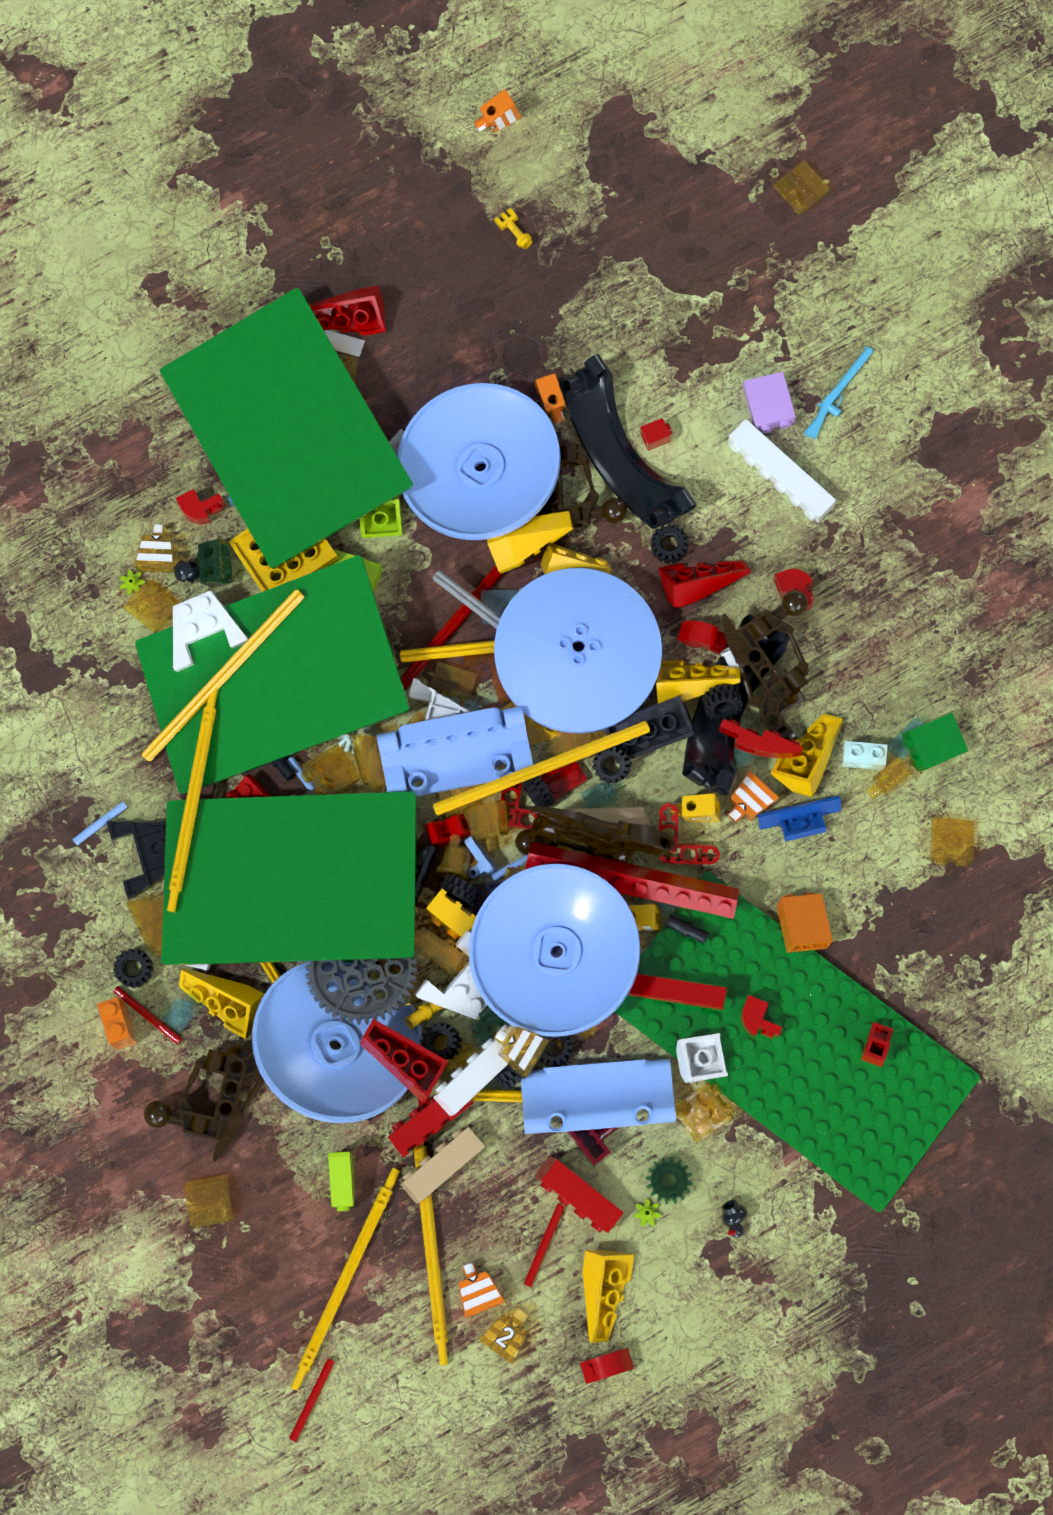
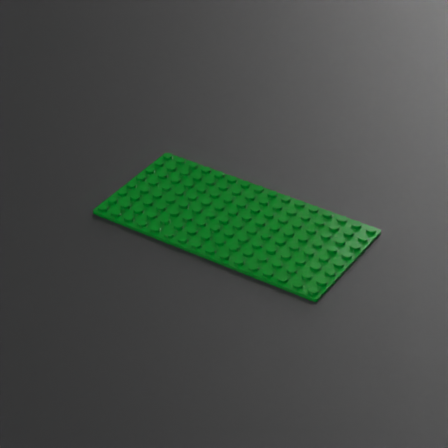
(808, 1083)

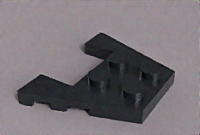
(150, 845)

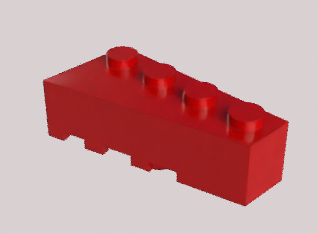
(406, 1060)
(421, 1125)
(578, 1194)

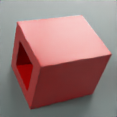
(655, 434)

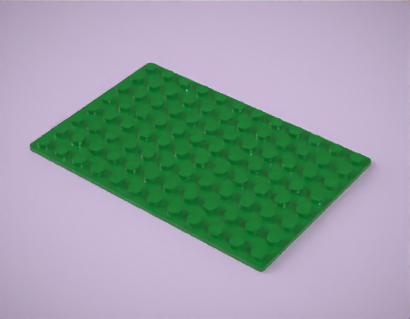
(285, 428)
(304, 684)
(293, 879)

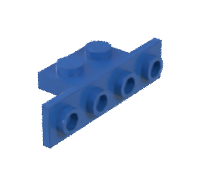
(801, 819)

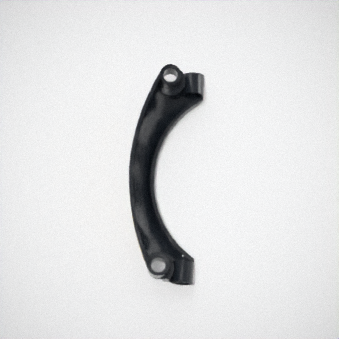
(598, 426)
(710, 753)

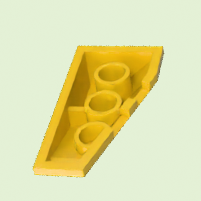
(519, 544)
(691, 680)
(805, 772)
(226, 999)
(604, 1281)

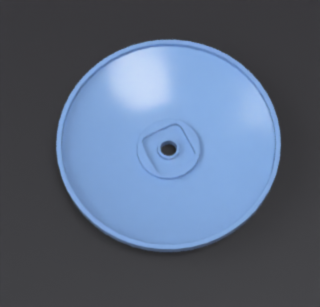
(472, 428)
(570, 687)
(515, 944)
(302, 1068)

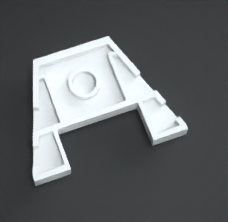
(197, 620)
(438, 705)
(461, 993)

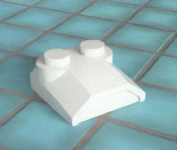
(700, 1058)

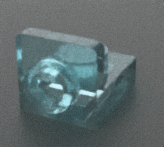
(599, 795)
(179, 1015)

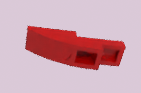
(769, 745)

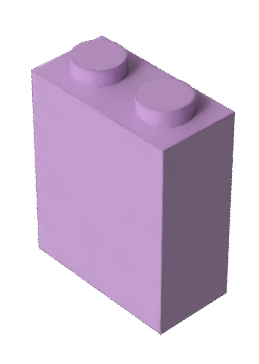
(769, 402)

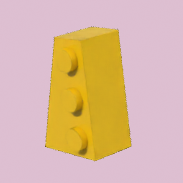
(561, 558)
(450, 915)

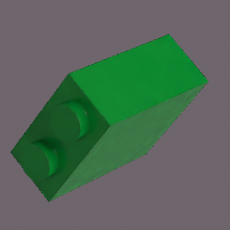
(934, 742)

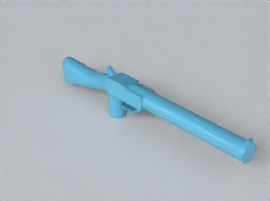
(827, 404)

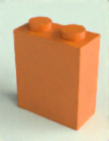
(804, 922)
(117, 1023)

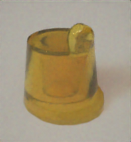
(454, 860)

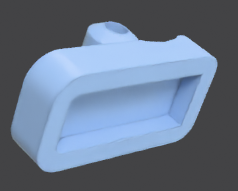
(484, 864)

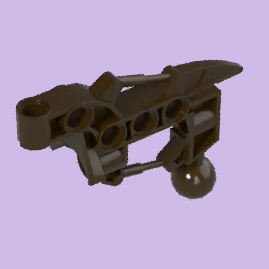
(613, 509)
(745, 640)
(602, 837)
(218, 1126)

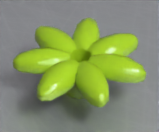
(133, 585)
(643, 1216)

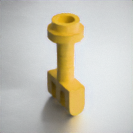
(524, 240)

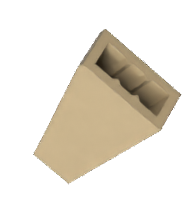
(629, 815)

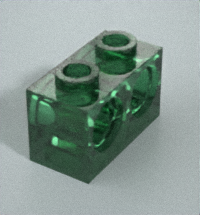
(214, 563)

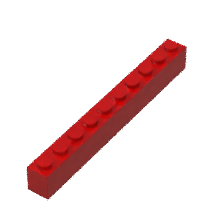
(644, 881)

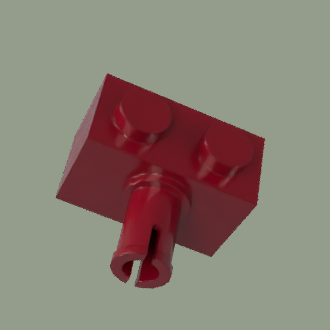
(592, 1143)

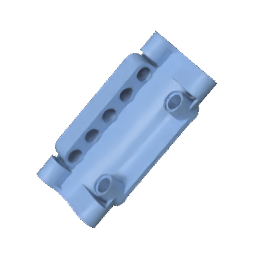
(454, 751)
(598, 1095)

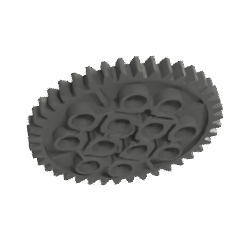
(342, 1001)

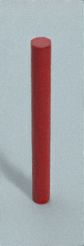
(147, 1015)
(544, 1245)
(311, 1400)

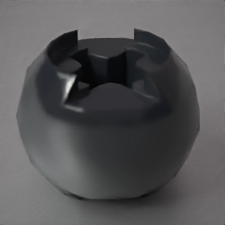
(186, 571)

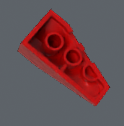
(353, 312)
(691, 584)

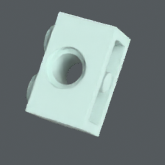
(864, 755)

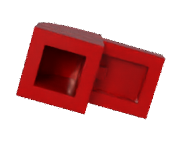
(197, 511)
(794, 580)
(702, 634)
(440, 831)
(753, 1020)
(877, 1044)
(606, 1365)

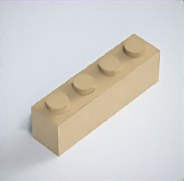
(442, 1165)

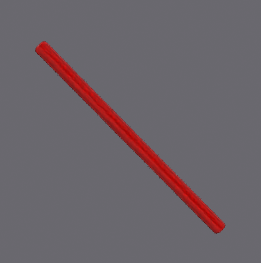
(451, 626)

